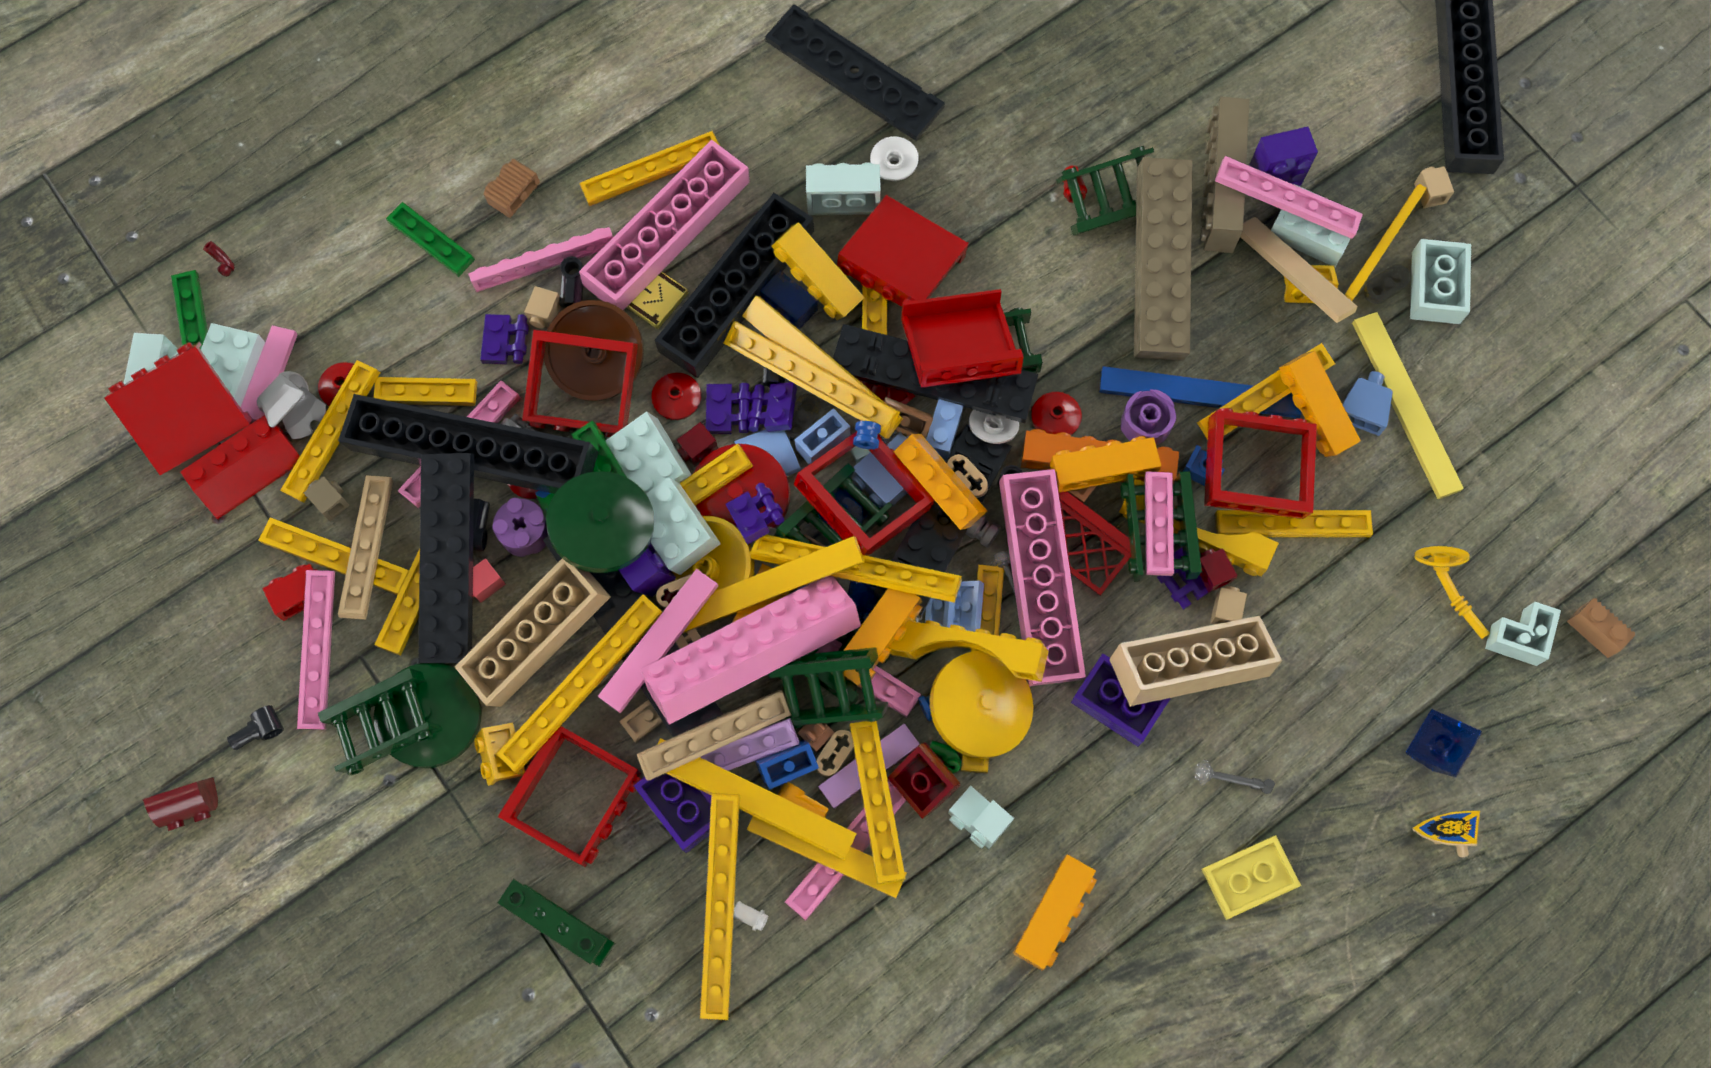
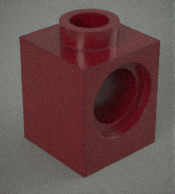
(696, 444)
(1216, 569)

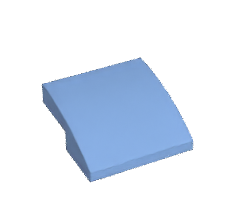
(777, 445)
(965, 610)

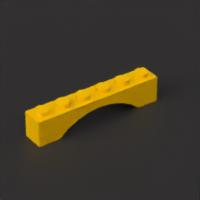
(1248, 551)
(1022, 657)

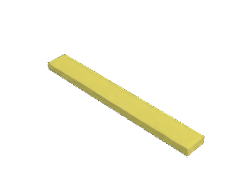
(1408, 406)

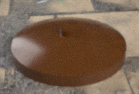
(589, 371)

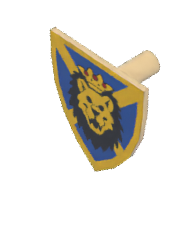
(1452, 829)

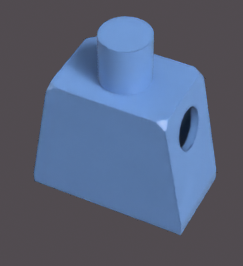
(1369, 403)

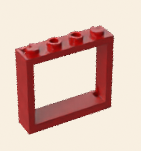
(535, 372)
(1254, 503)
(837, 516)
(534, 774)

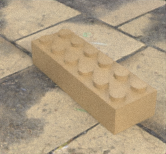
(531, 633)
(1194, 660)

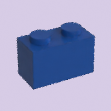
(787, 765)

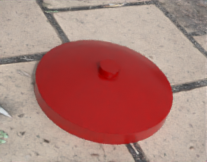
(764, 470)

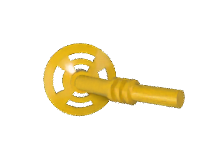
(1441, 560)

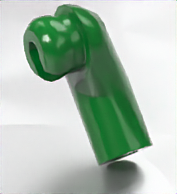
(949, 756)

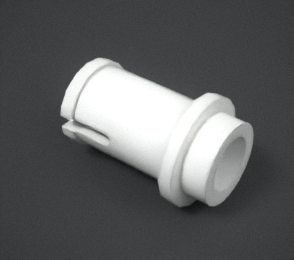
(750, 916)

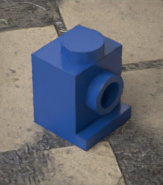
(1196, 467)

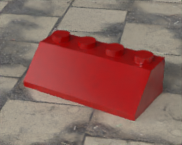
(241, 467)

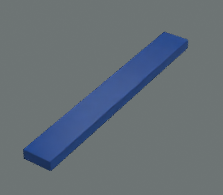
(1185, 389)

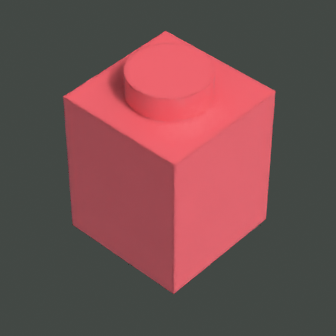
(485, 580)

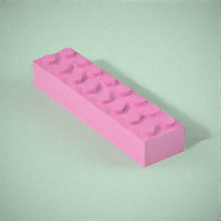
(665, 226)
(1042, 572)
(750, 648)

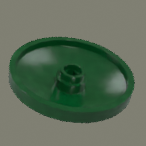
(600, 522)
(444, 701)

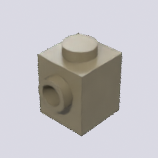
(327, 497)

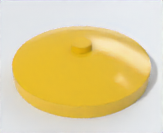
(728, 561)
(980, 706)

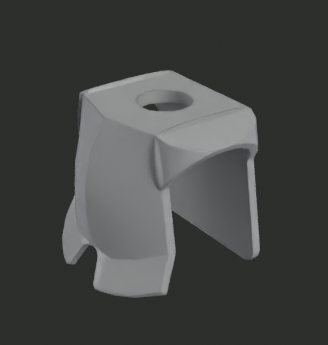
(291, 402)

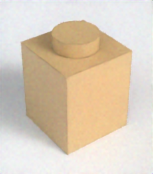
(1438, 186)
(542, 307)
(1228, 605)

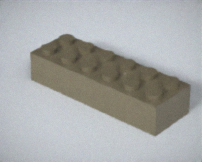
(1223, 204)

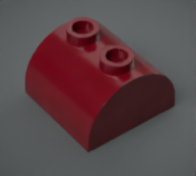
(924, 780)
(183, 803)

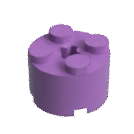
(1153, 405)
(509, 520)

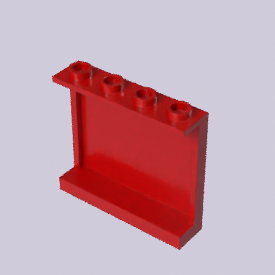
(900, 253)
(960, 338)
(177, 408)

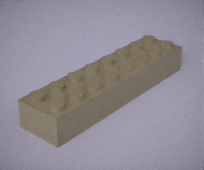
(1163, 259)

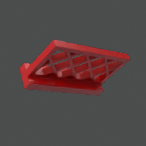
(1100, 528)

